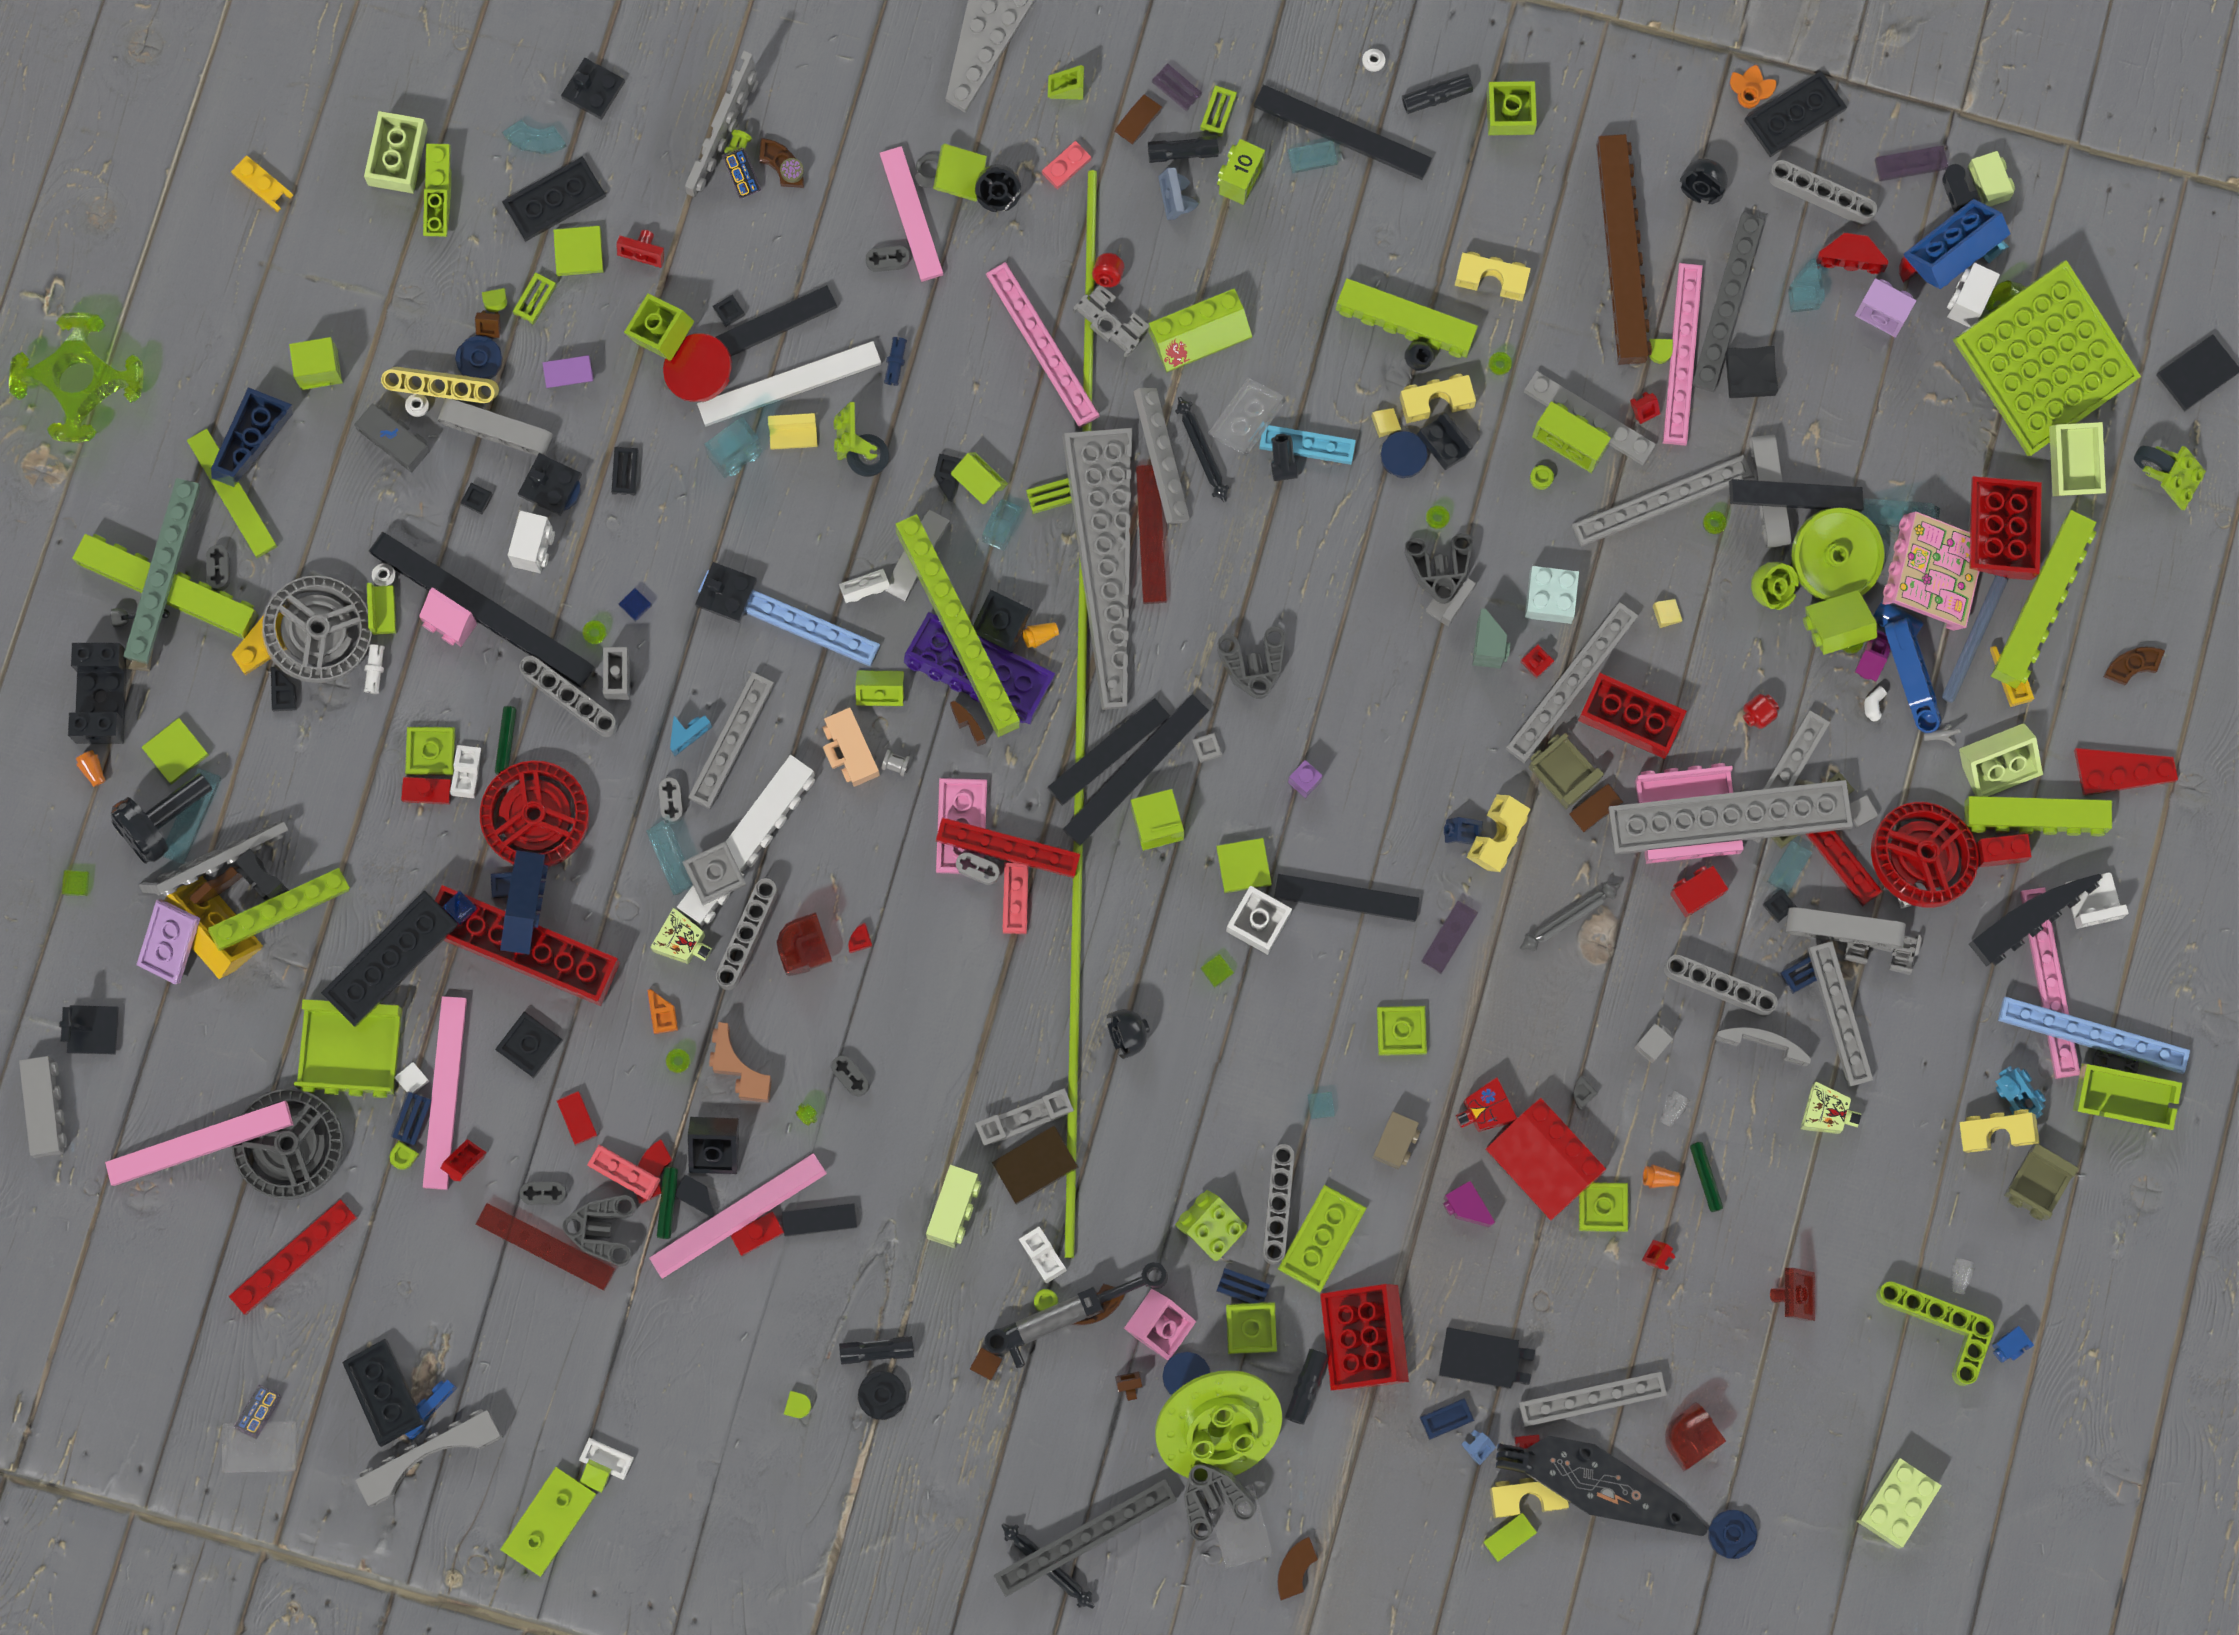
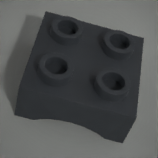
(1751, 372)
(253, 871)

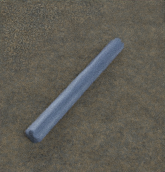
(1974, 639)

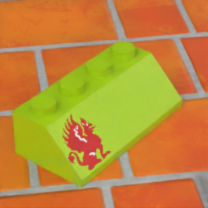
(1200, 330)

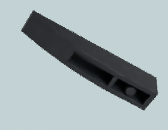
(2028, 919)

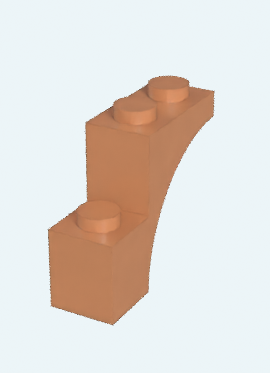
(752, 1085)

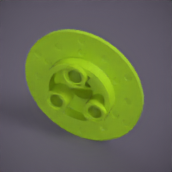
(1218, 1421)

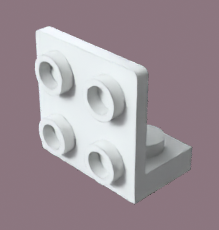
(2099, 906)

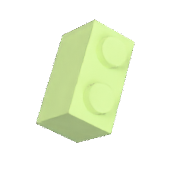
(1991, 179)

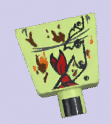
(680, 939)
(1828, 1111)

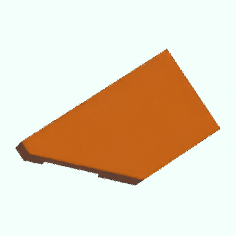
(662, 1014)

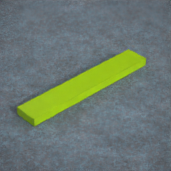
(233, 497)

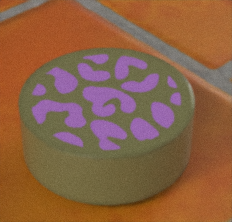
(792, 170)

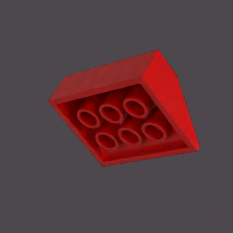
(2005, 527)
(1546, 1159)
(1364, 1337)

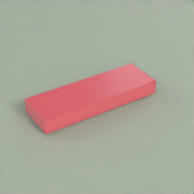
(1015, 898)
(623, 1172)

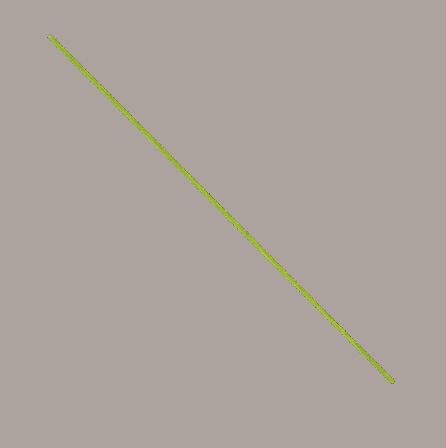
(1079, 754)

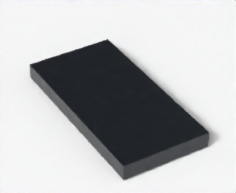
(1795, 113)
(553, 199)
(383, 1392)

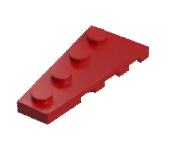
(2117, 771)

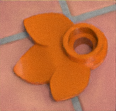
(1751, 84)

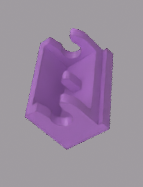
(568, 371)

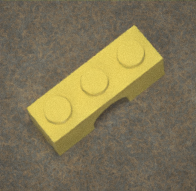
(1511, 276)
(1455, 391)
(1509, 818)
(1977, 1132)
(1506, 1497)

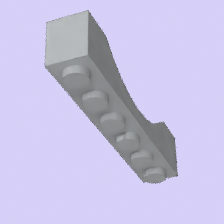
(383, 1482)

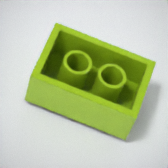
(1571, 436)

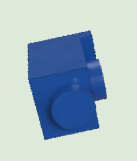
(2011, 1345)

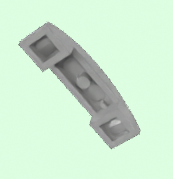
(904, 576)
(1793, 1053)
(1024, 1118)

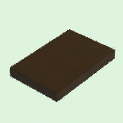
(1035, 1165)

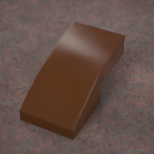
(1138, 118)
(965, 719)
(1595, 808)

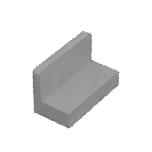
(1447, 612)

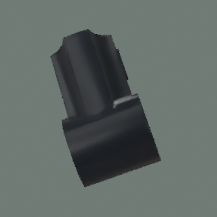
(1283, 461)

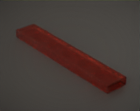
(1150, 537)
(545, 1247)

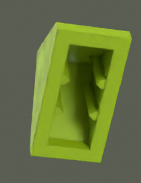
(1067, 84)

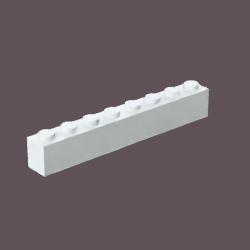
(756, 830)

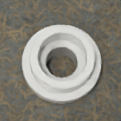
(1373, 66)
(420, 411)
(388, 580)

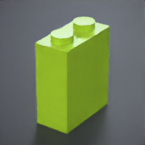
(1840, 622)

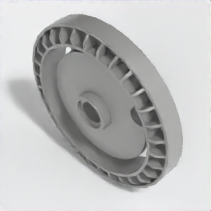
(306, 644)

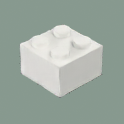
(1972, 294)
(530, 542)
(1259, 920)

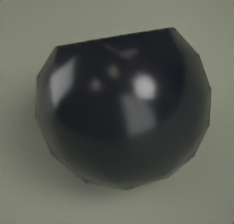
(1419, 355)

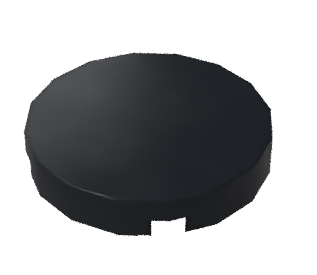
(882, 1395)

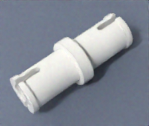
(374, 669)

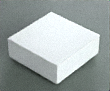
(411, 1078)

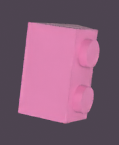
(447, 618)
(1160, 1324)

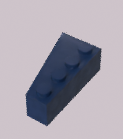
(250, 433)
(524, 902)

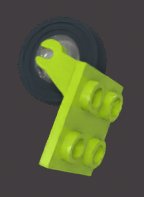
(864, 453)
(2177, 472)

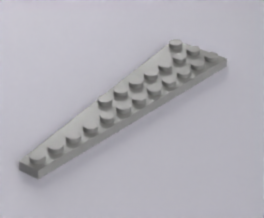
(1100, 502)

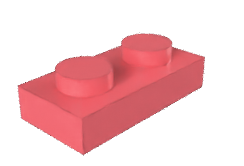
(1066, 165)

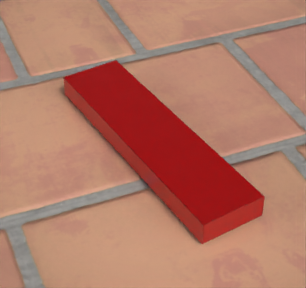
(1845, 865)

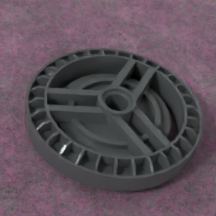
(302, 1157)

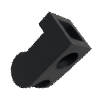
(1957, 188)

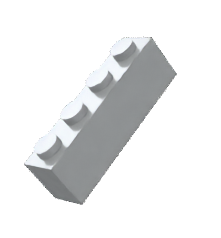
(42, 1107)

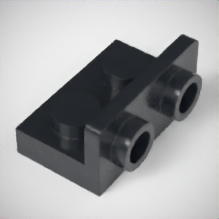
(1445, 441)

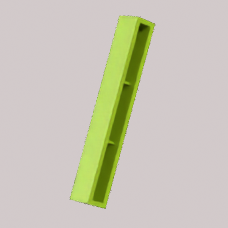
(184, 594)
(2043, 599)

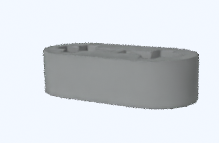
(665, 800)
(975, 874)

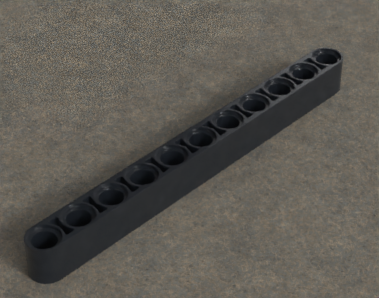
(483, 609)

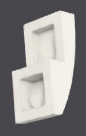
(465, 771)
(1042, 1255)

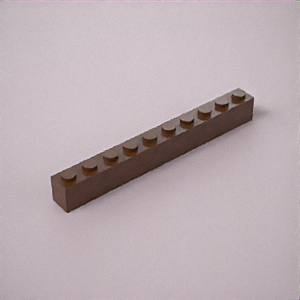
(1622, 249)

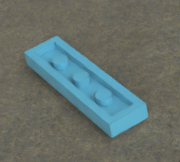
(1312, 444)

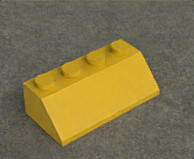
(211, 913)

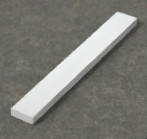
(789, 383)

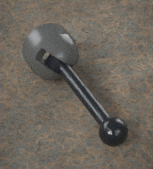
(121, 617)

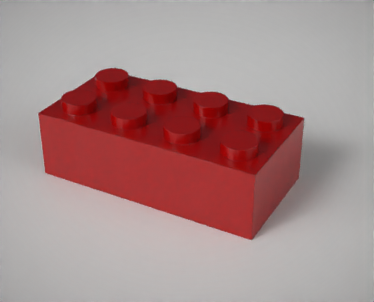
(1632, 715)

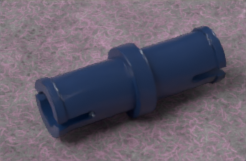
(895, 361)

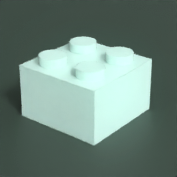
(1551, 594)

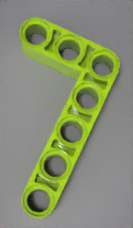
(1945, 1320)

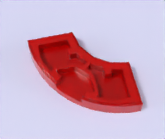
(654, 1162)

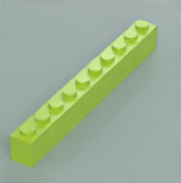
(957, 625)

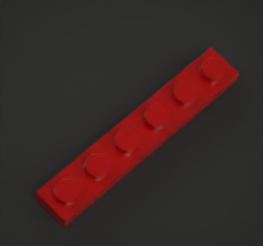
(1008, 847)
(293, 1257)

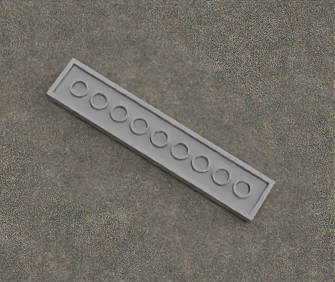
(1730, 817)

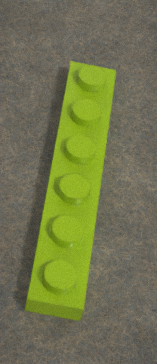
(278, 909)

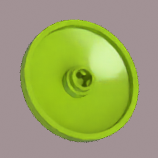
(1837, 553)

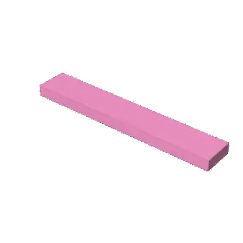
(911, 214)

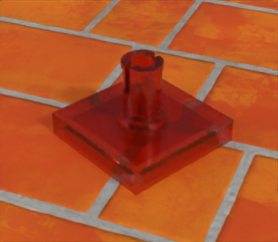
(1797, 1294)

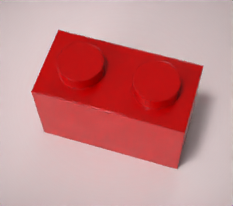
(2003, 850)
(1699, 890)

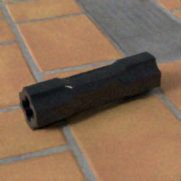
(1168, 150)
(876, 1350)

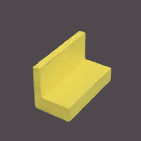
(792, 431)

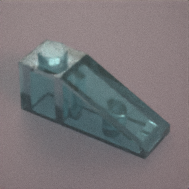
(1891, 512)

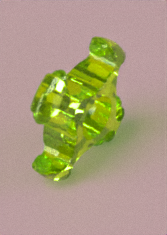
(74, 351)

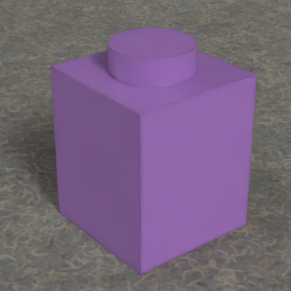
(1305, 779)

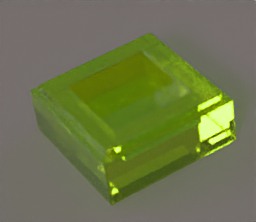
(75, 883)
(1217, 970)

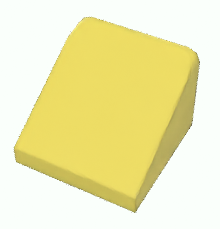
(1385, 422)
(1667, 613)

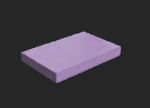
(168, 941)

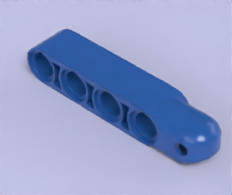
(1913, 674)

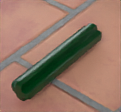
(505, 739)
(1706, 1177)
(667, 1203)

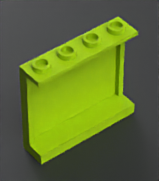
(348, 1057)

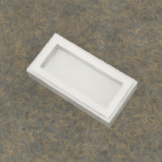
(607, 1456)

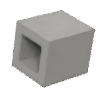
(1654, 1042)

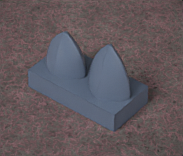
(1171, 187)

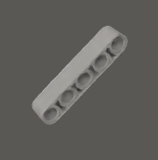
(1829, 202)
(494, 427)
(1767, 468)
(561, 687)
(746, 922)
(1845, 928)
(1732, 985)
(1283, 1193)

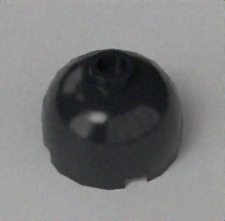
(1704, 181)
(998, 188)
(1128, 1032)

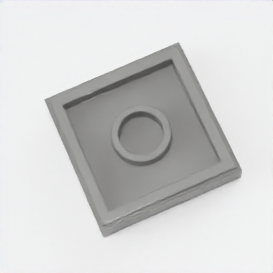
(714, 873)

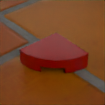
(859, 939)

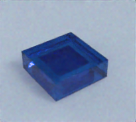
(635, 604)

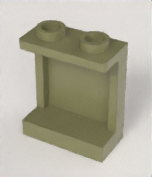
(1564, 770)
(2040, 1182)

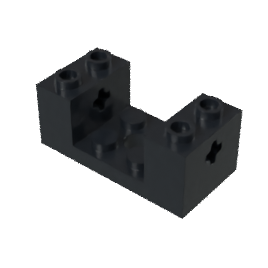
(98, 669)

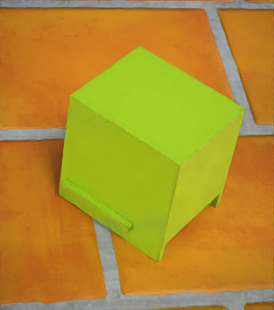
(315, 363)
(1157, 819)

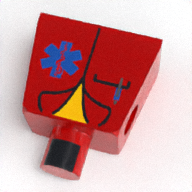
(1487, 1108)

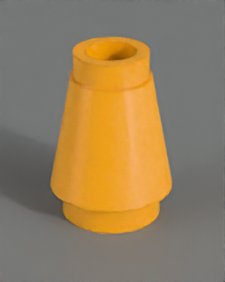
(1039, 634)

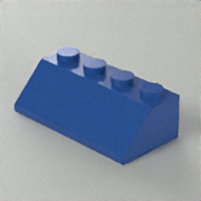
(1957, 243)

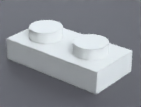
(863, 586)

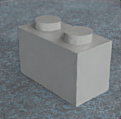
(616, 673)

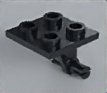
(89, 1029)

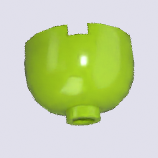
(1774, 585)

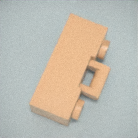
(856, 755)

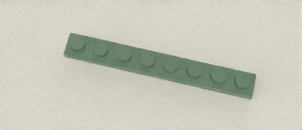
(162, 571)

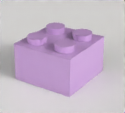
(1885, 307)

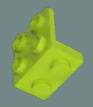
(1211, 1225)

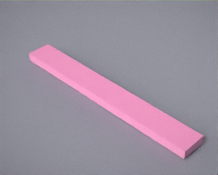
(1042, 345)
(1683, 354)
(2051, 991)
(444, 1091)
(199, 1143)
(737, 1216)

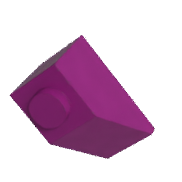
(1873, 657)
(1468, 1206)

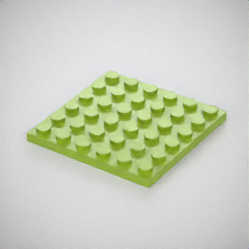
(2046, 357)

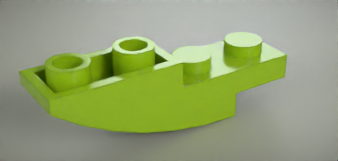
(437, 190)

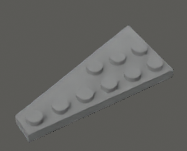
(983, 39)
(725, 121)
(209, 862)

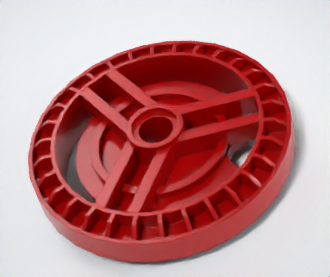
(532, 796)
(1911, 867)

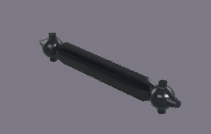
(1202, 449)
(1059, 1576)

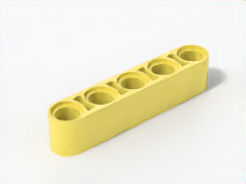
(428, 384)

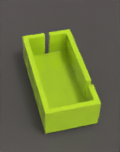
(2127, 1096)

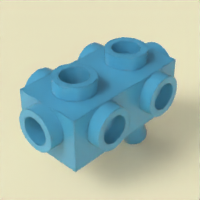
(2016, 1088)

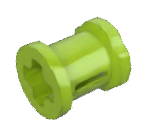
(738, 136)

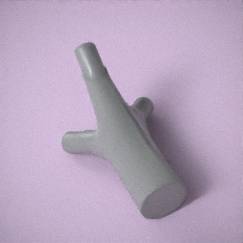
(1943, 734)

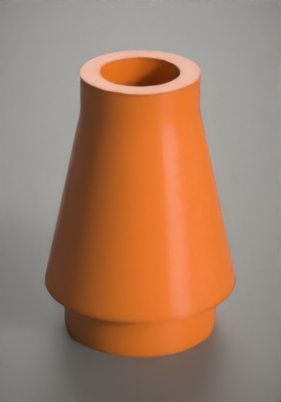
(91, 767)
(1660, 1177)

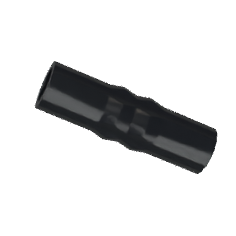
(1437, 93)
(1306, 1386)

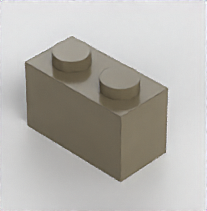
(1396, 1140)

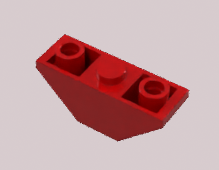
(1853, 253)

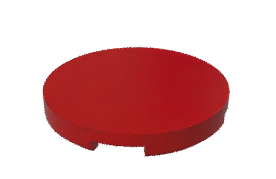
(698, 368)

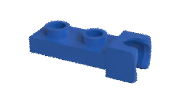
(428, 1407)

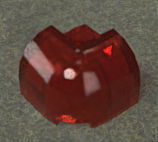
(802, 945)
(1692, 1436)

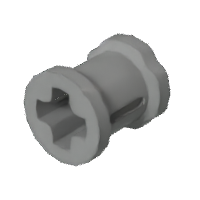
(895, 763)

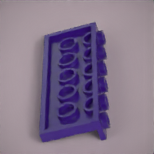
(935, 656)

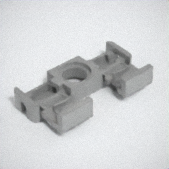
(1095, 312)
(1902, 957)

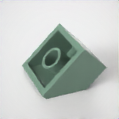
(1490, 642)

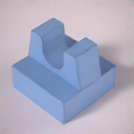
(1480, 1447)

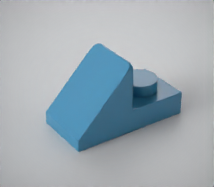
(682, 737)

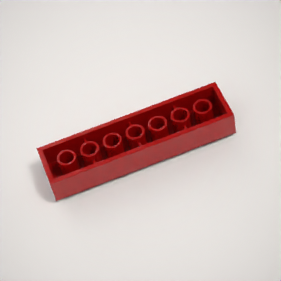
(551, 958)

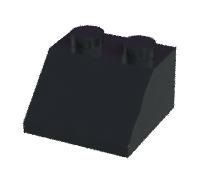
(713, 1145)

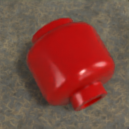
(1108, 270)
(1760, 711)

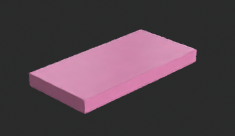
(963, 802)

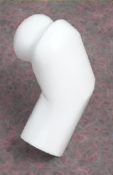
(1871, 704)

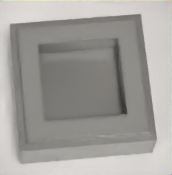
(1207, 747)
(1862, 811)

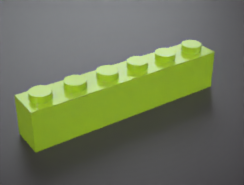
(1406, 318)
(2038, 815)

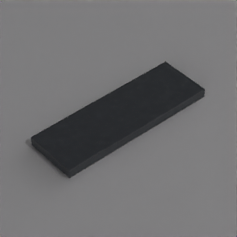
(389, 958)

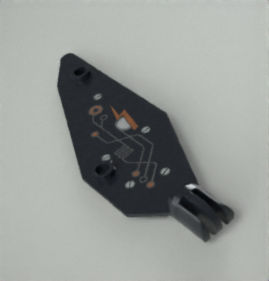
(1599, 1483)

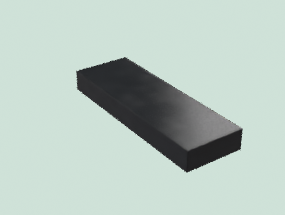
(819, 1220)

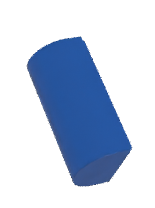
(1890, 613)

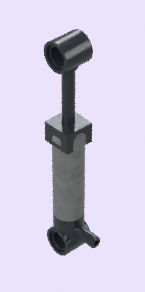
(1084, 1305)

